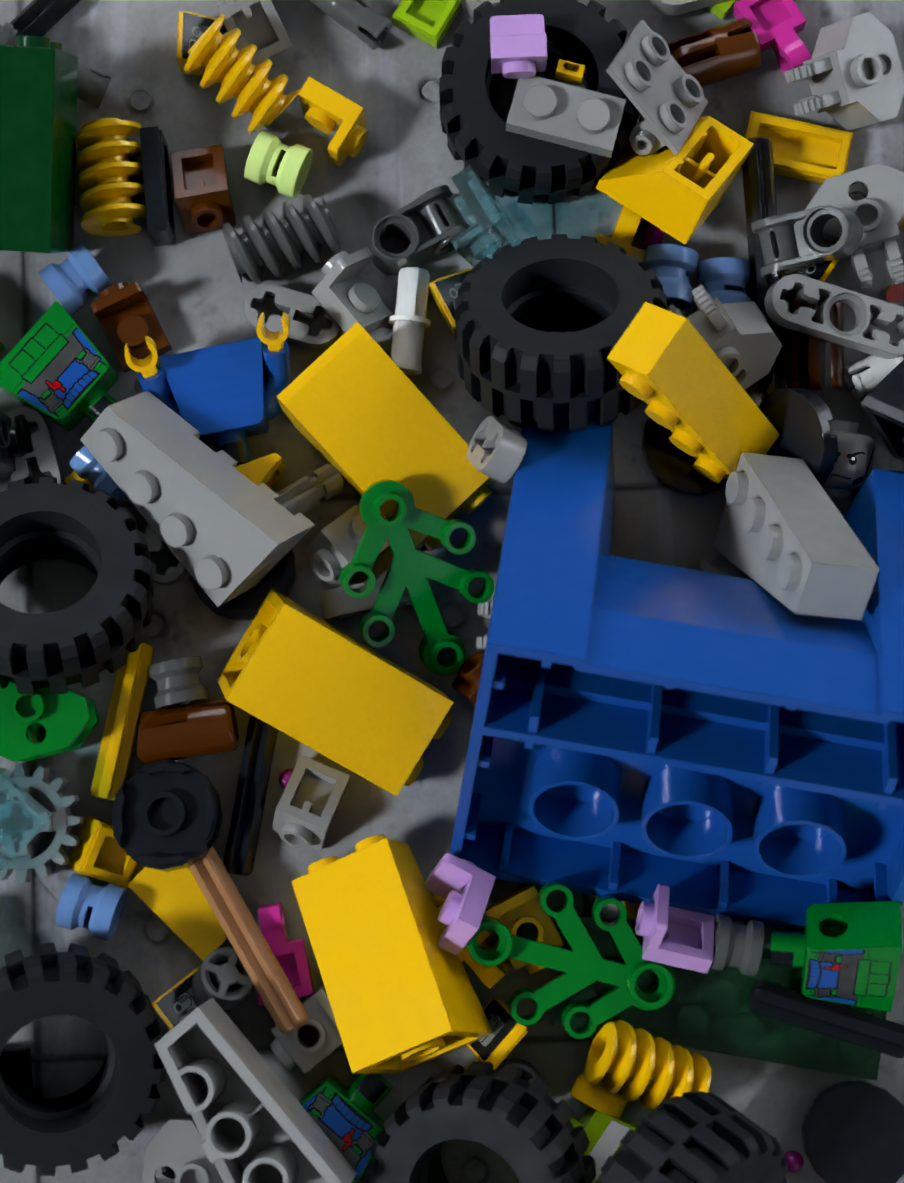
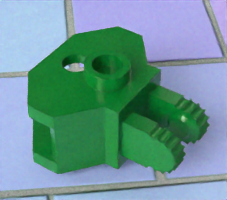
(66, 718)

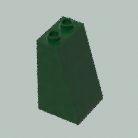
(37, 146)

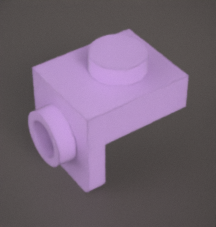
(518, 45)
(675, 934)

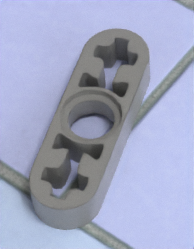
(809, 292)

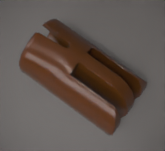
(718, 52)
(816, 352)
(187, 731)

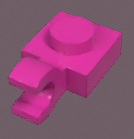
(776, 27)
(289, 953)

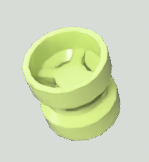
(278, 164)

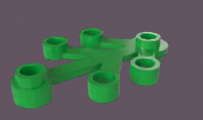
(410, 571)
(580, 965)

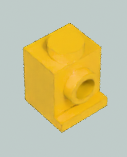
(522, 908)

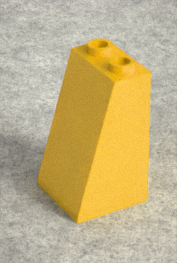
(381, 427)
(334, 694)
(380, 960)

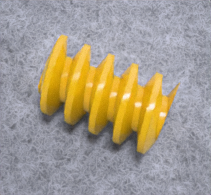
(239, 76)
(108, 177)
(644, 1065)

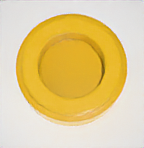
(598, 1098)

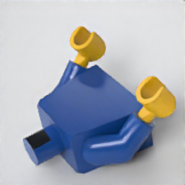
(224, 387)

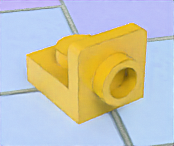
(331, 111)

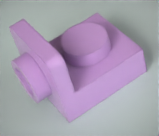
(465, 896)

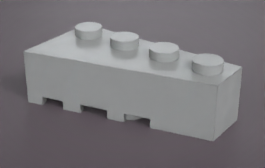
(194, 497)
(793, 539)
(242, 1108)

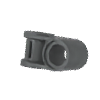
(424, 224)
(796, 242)

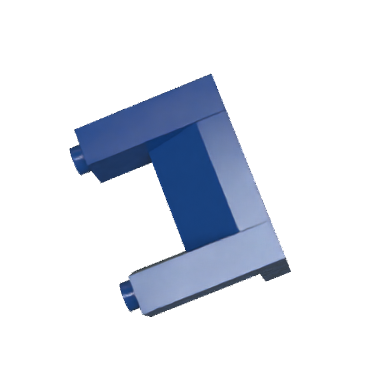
(681, 715)

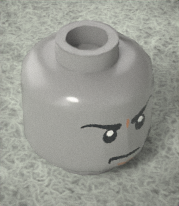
(852, 461)

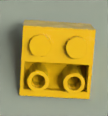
(679, 188)

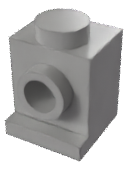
(293, 1051)

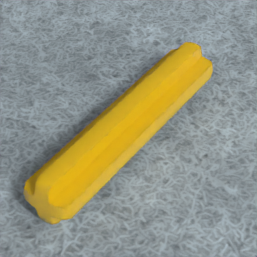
(122, 723)

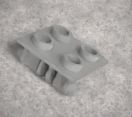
(658, 89)

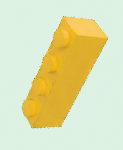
(690, 392)

